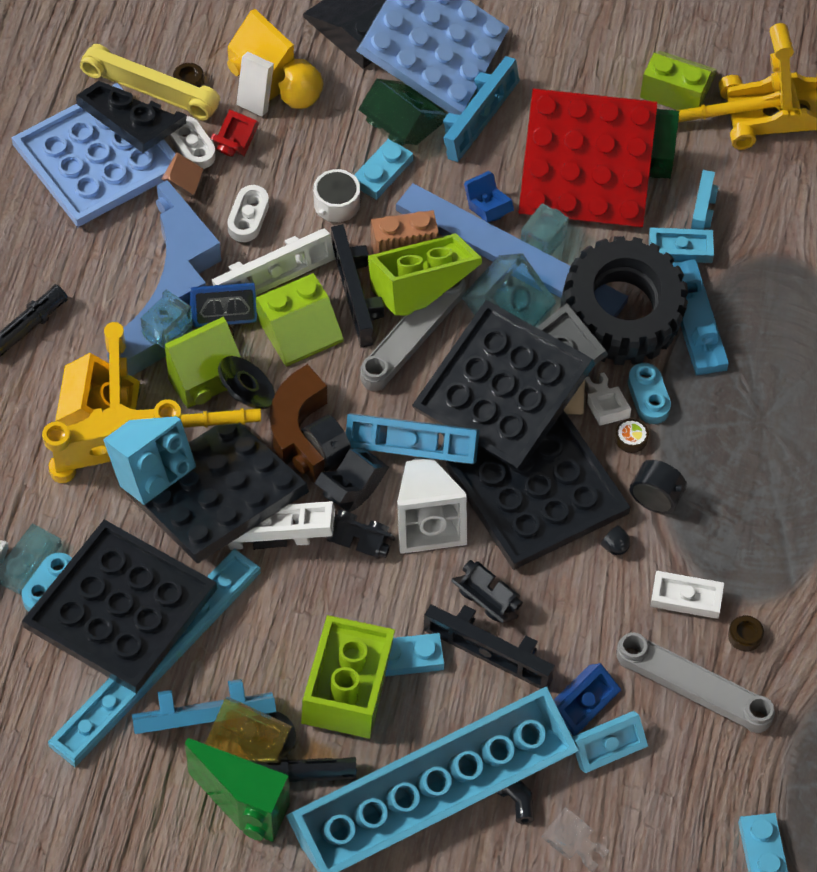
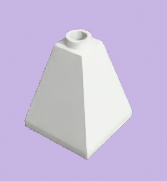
(430, 508)

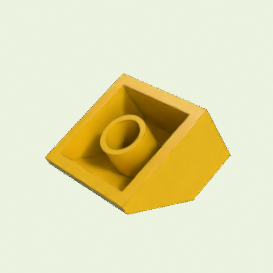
(264, 40)
(87, 388)

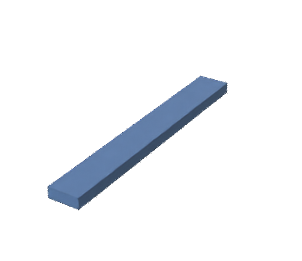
(492, 242)

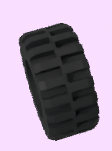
(641, 267)

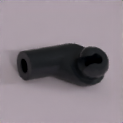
(523, 801)

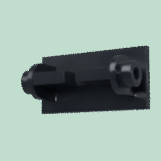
(371, 536)
(498, 603)

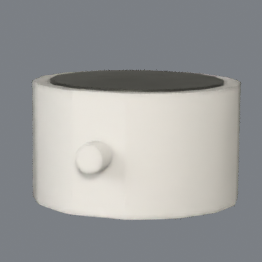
(336, 195)

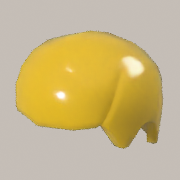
(301, 84)

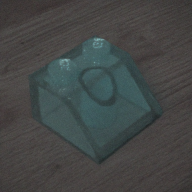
(513, 287)

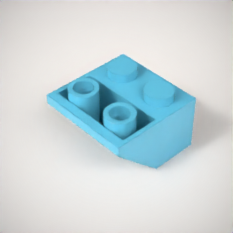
(149, 455)

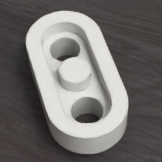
(195, 144)
(248, 216)

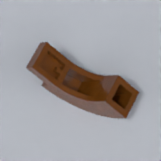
(292, 404)

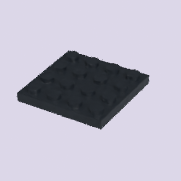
(505, 383)
(227, 492)
(549, 502)
(119, 605)

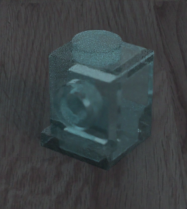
(166, 319)

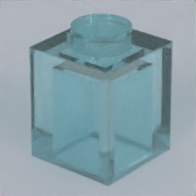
(545, 229)

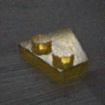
(247, 732)

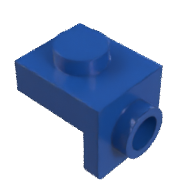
(486, 199)

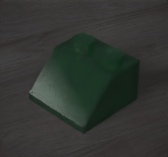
(401, 112)

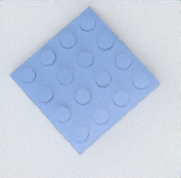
(434, 47)
(89, 164)

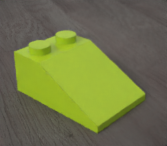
(420, 272)
(347, 676)

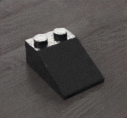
(345, 23)

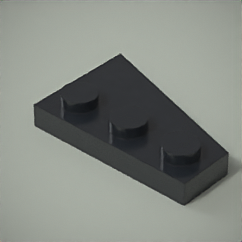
(131, 119)

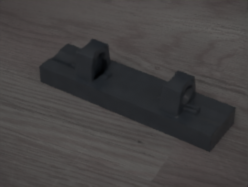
(362, 309)
(512, 659)

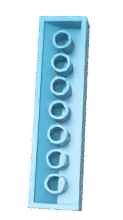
(432, 783)

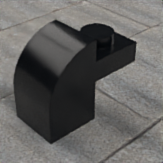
(353, 480)

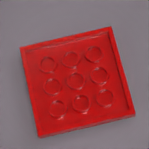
(588, 156)

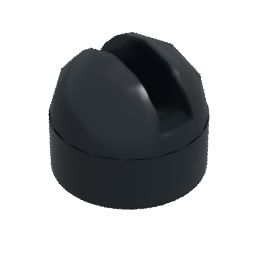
(616, 541)

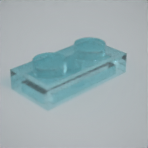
(27, 557)

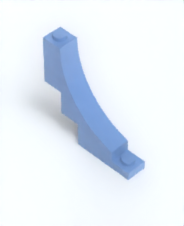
(189, 252)

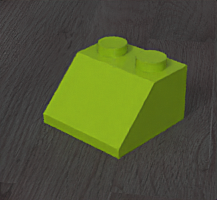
(676, 81)
(298, 319)
(195, 361)

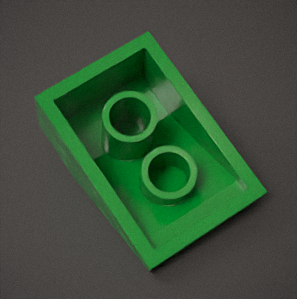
(244, 790)

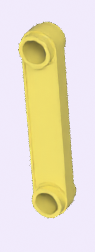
(198, 101)

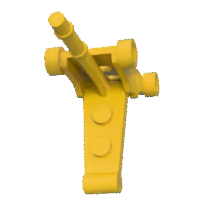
(779, 90)
(83, 442)

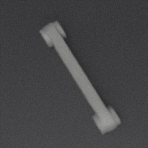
(406, 339)
(695, 682)

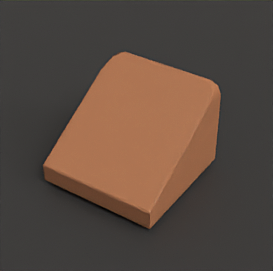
(183, 174)

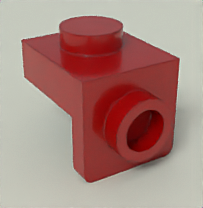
(235, 134)

